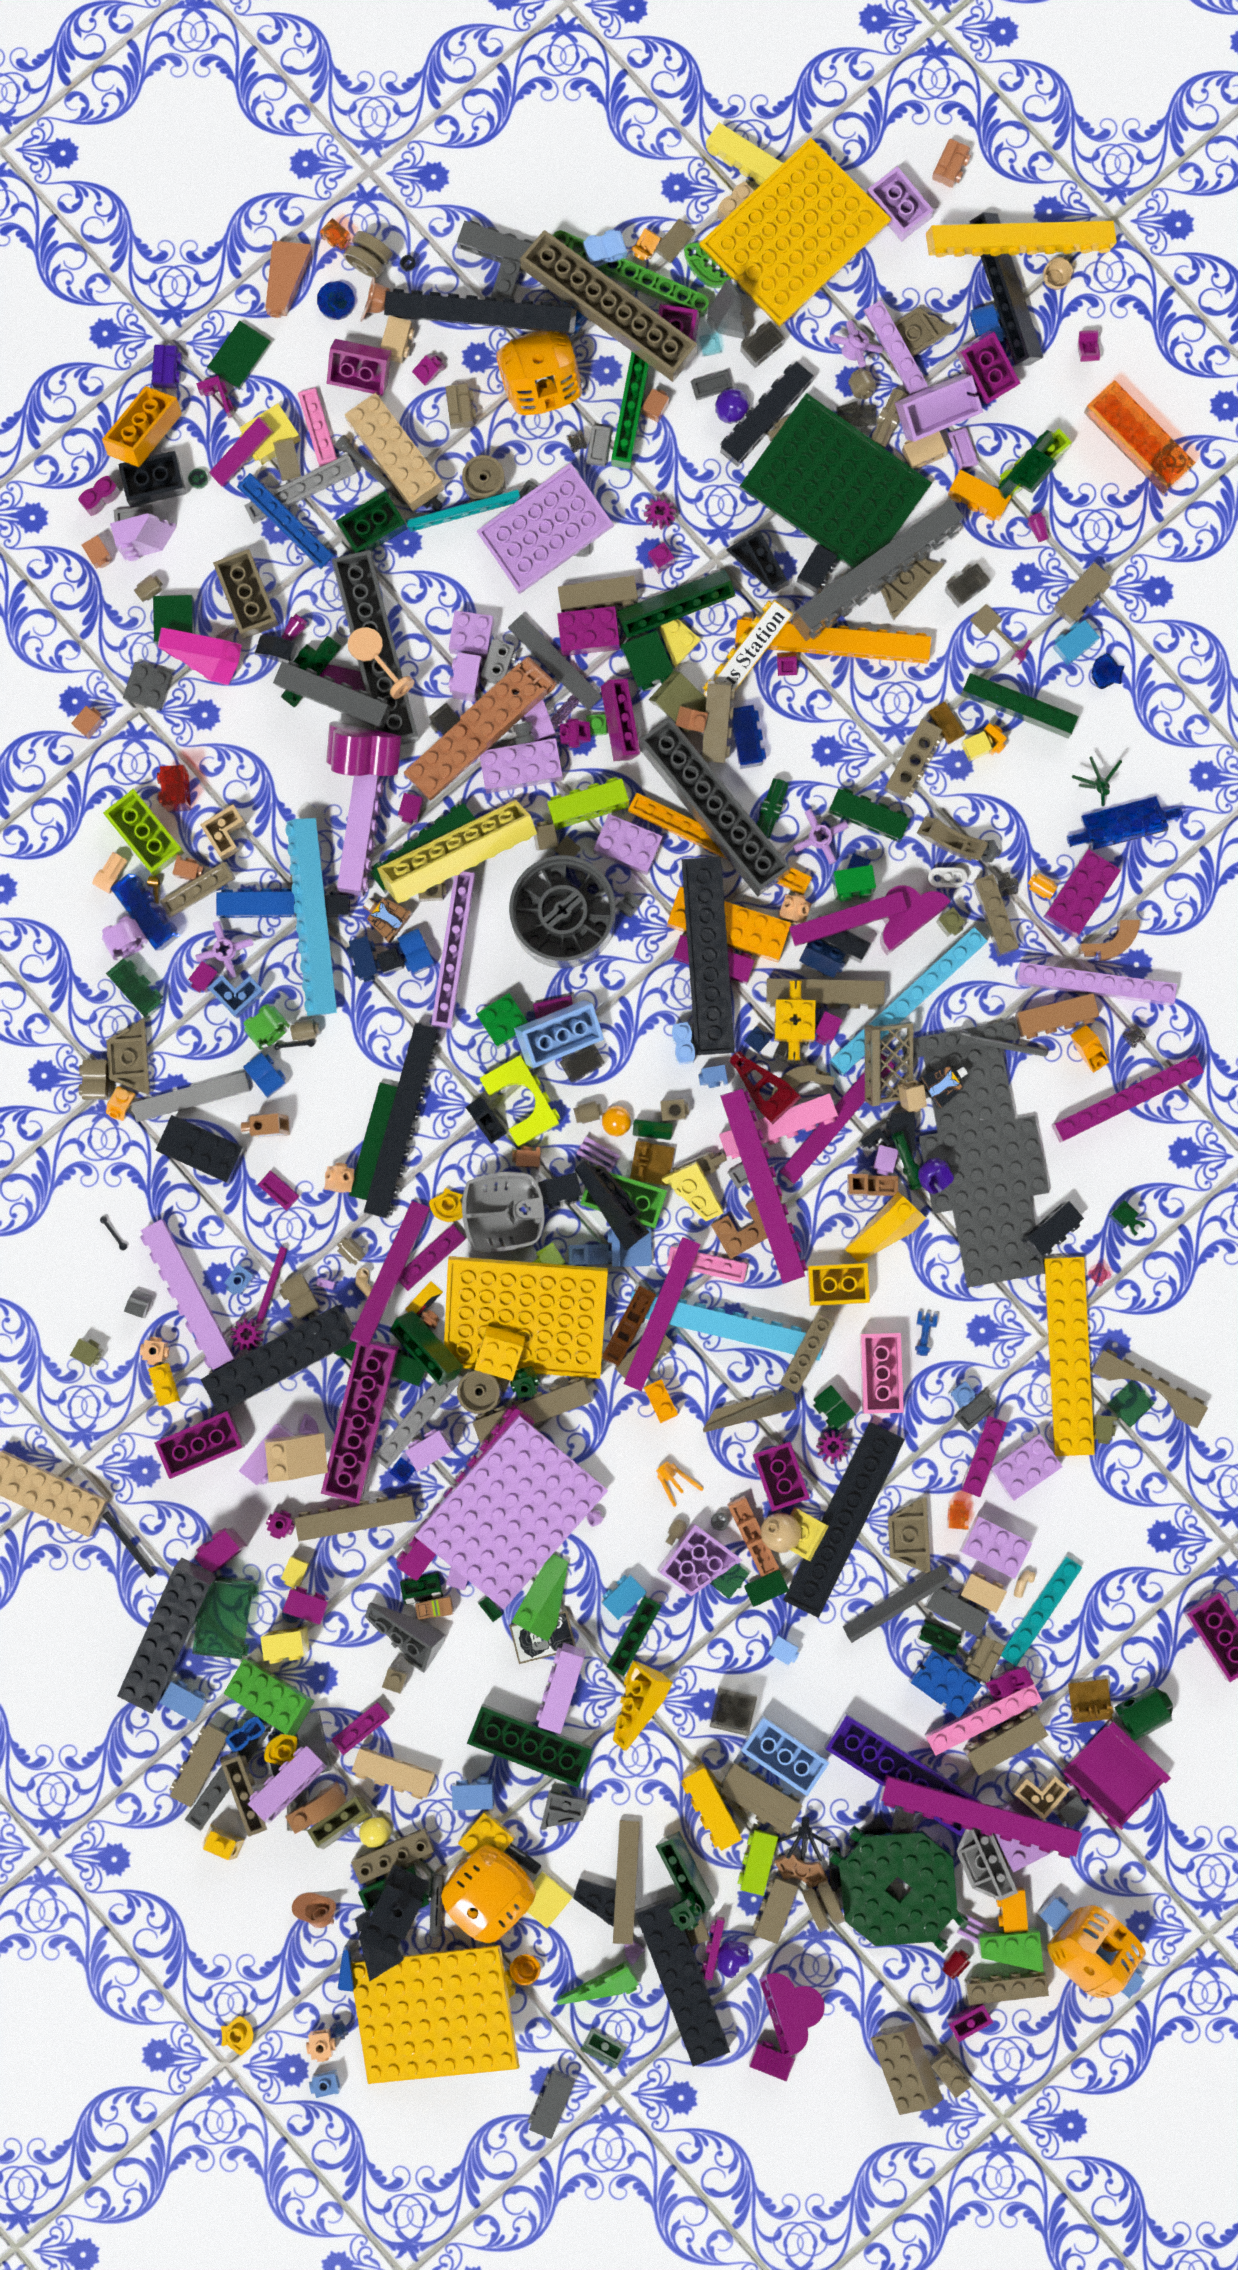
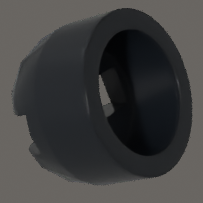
(404, 259)

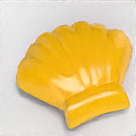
(447, 1206)
(280, 1749)
(238, 2035)

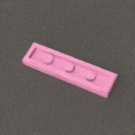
(317, 426)
(715, 1266)

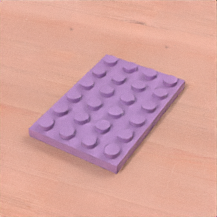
(545, 528)

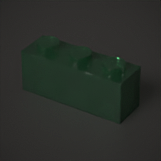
(136, 987)

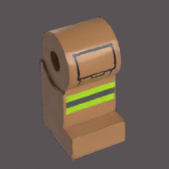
(434, 1608)

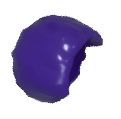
(731, 405)
(935, 1175)
(731, 1957)

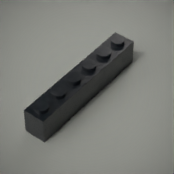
(766, 413)

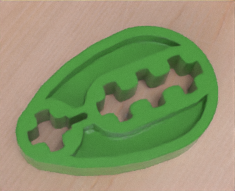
(698, 268)

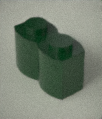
(833, 1407)

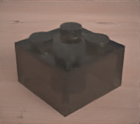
(733, 1710)

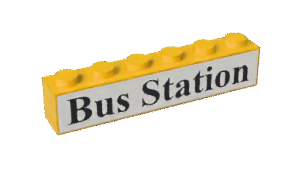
(752, 645)

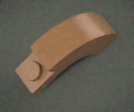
(1124, 937)
(871, 1185)
(317, 1809)

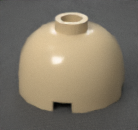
(780, 1532)

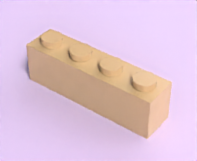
(393, 1772)

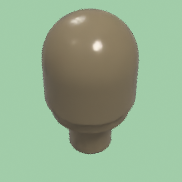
(676, 1530)

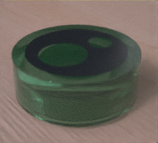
(198, 478)

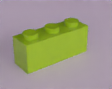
(757, 1861)

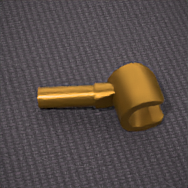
(154, 882)

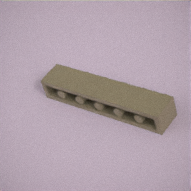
(830, 992)
(539, 1407)
(355, 1518)

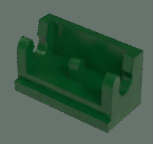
(939, 1637)

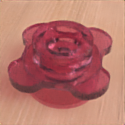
(1093, 1274)

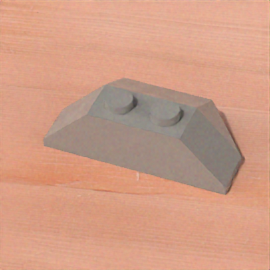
(985, 1865)

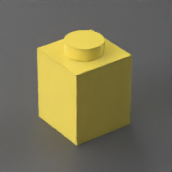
(977, 746)
(295, 1572)

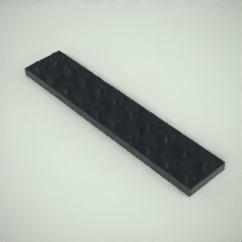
(708, 955)
(845, 1518)

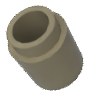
(148, 588)
(305, 1030)
(588, 1112)
(350, 1250)

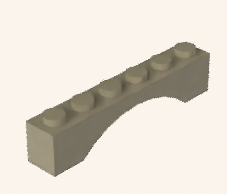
(1185, 1408)

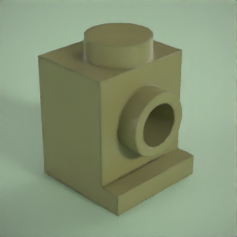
(1104, 1428)

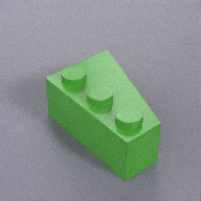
(1013, 1948)

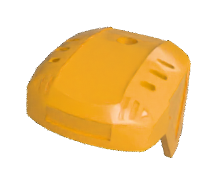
(520, 369)
(491, 1893)
(1077, 1958)

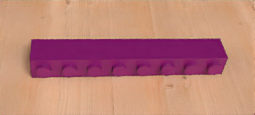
(1127, 1099)

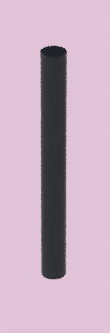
(128, 1544)

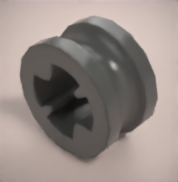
(725, 1524)

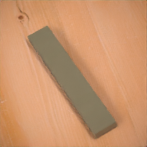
(626, 1882)

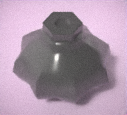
(991, 851)

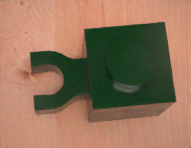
(1125, 1216)

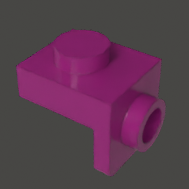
(1088, 346)
(428, 368)

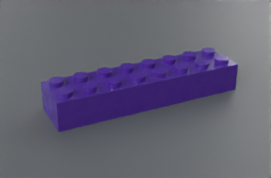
(880, 1757)

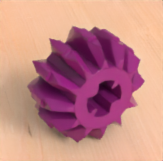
(656, 518)
(252, 1338)
(837, 1452)

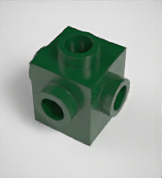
(525, 1382)
(686, 1913)

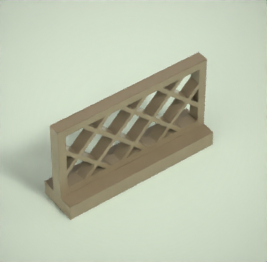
(873, 1061)

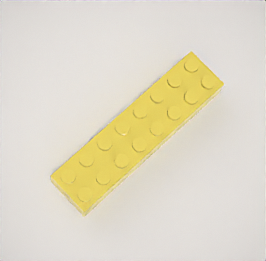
(457, 851)

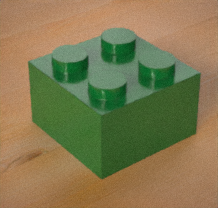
(853, 883)
(501, 1019)

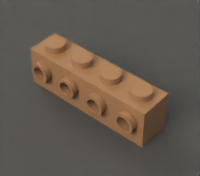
(1057, 1015)

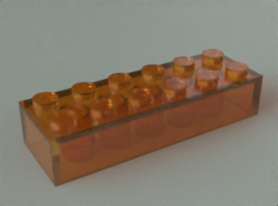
(1139, 437)

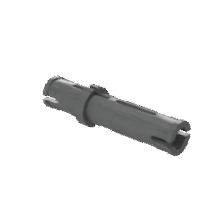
(436, 1907)

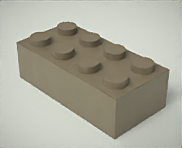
(245, 594)
(1005, 1741)
(906, 2068)

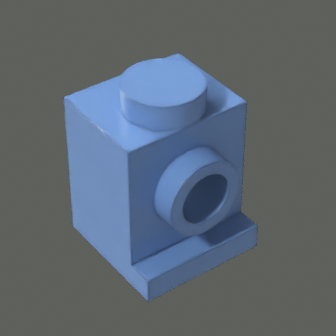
(713, 1076)
(246, 1278)
(962, 1394)
(330, 2078)

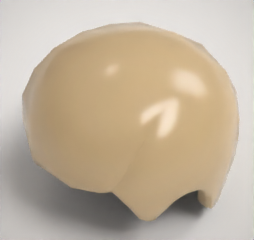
(1057, 273)

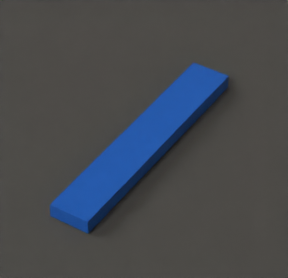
(285, 521)

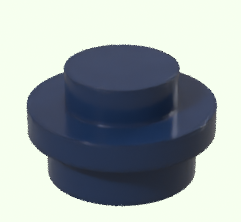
(339, 2030)

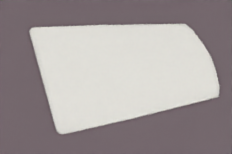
(309, 811)

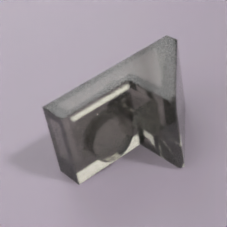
(857, 414)

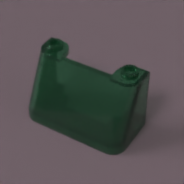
(225, 1618)

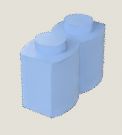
(605, 248)
(682, 1039)

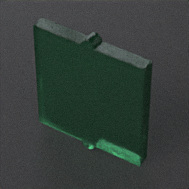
(1130, 1404)
(730, 1580)

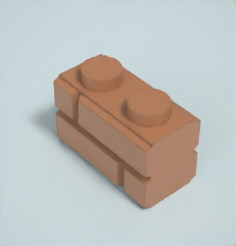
(951, 162)

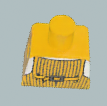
(222, 1843)

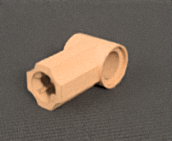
(109, 874)

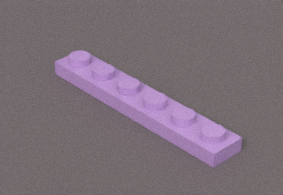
(895, 348)

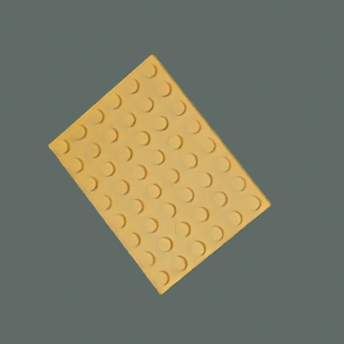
(795, 232)
(549, 1304)
(436, 2016)

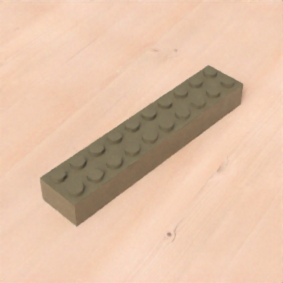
(608, 305)

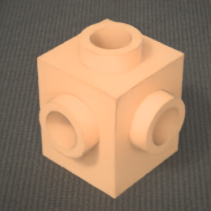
(795, 909)
(339, 1178)
(162, 1351)
(322, 2038)

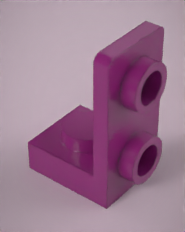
(209, 387)

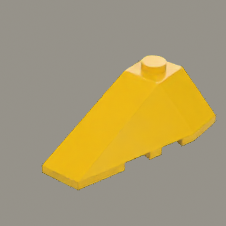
(889, 1225)
(643, 1696)

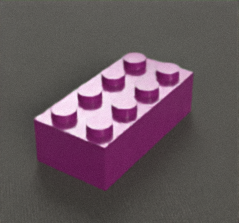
(1082, 893)
(199, 1444)
(1217, 1631)

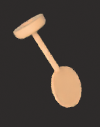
(366, 645)

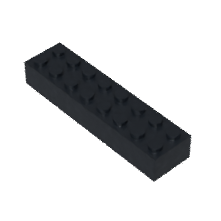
(279, 1359)
(166, 1635)
(682, 1983)

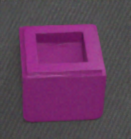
(786, 664)

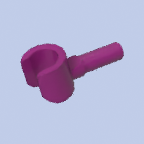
(1020, 654)

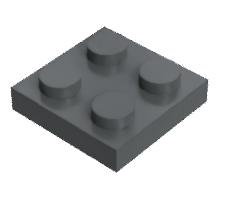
(147, 686)

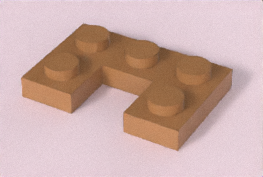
(738, 1242)

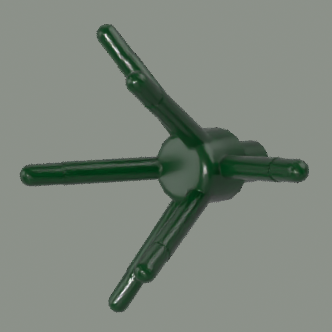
(1100, 784)

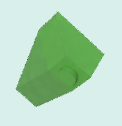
(542, 1603)
(610, 1983)

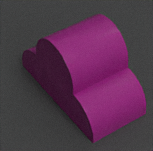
(362, 750)
(920, 911)
(791, 2011)

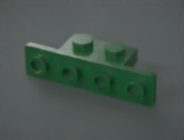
(1031, 469)
(315, 660)

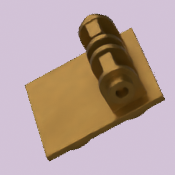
(651, 1162)
(1090, 1701)

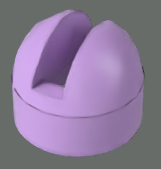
(594, 1518)

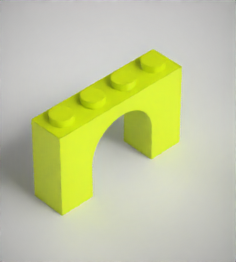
(517, 1073)

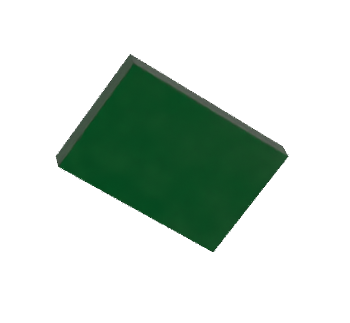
(239, 355)

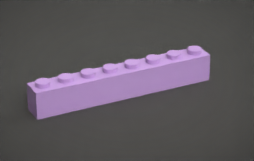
(453, 950)
(1097, 983)
(188, 1295)

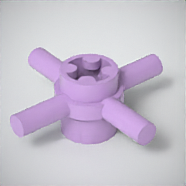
(855, 344)
(822, 829)
(222, 941)

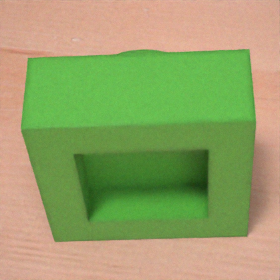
(597, 724)

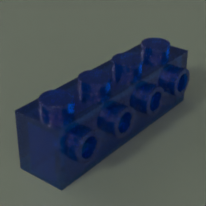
(143, 908)

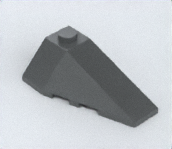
(726, 313)
(412, 1636)

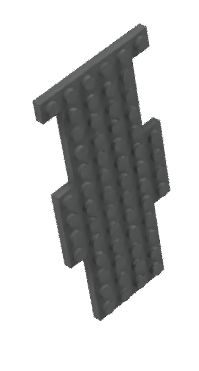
(990, 1155)

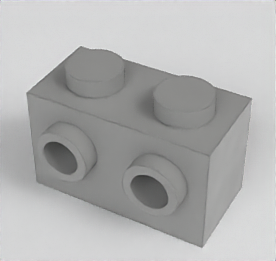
(498, 661)

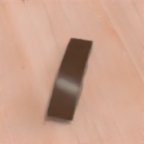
(628, 1326)

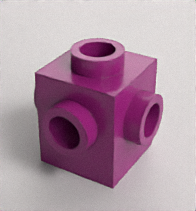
(574, 733)
(286, 1519)

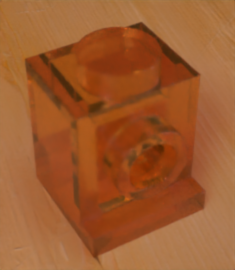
(336, 235)
(957, 1515)

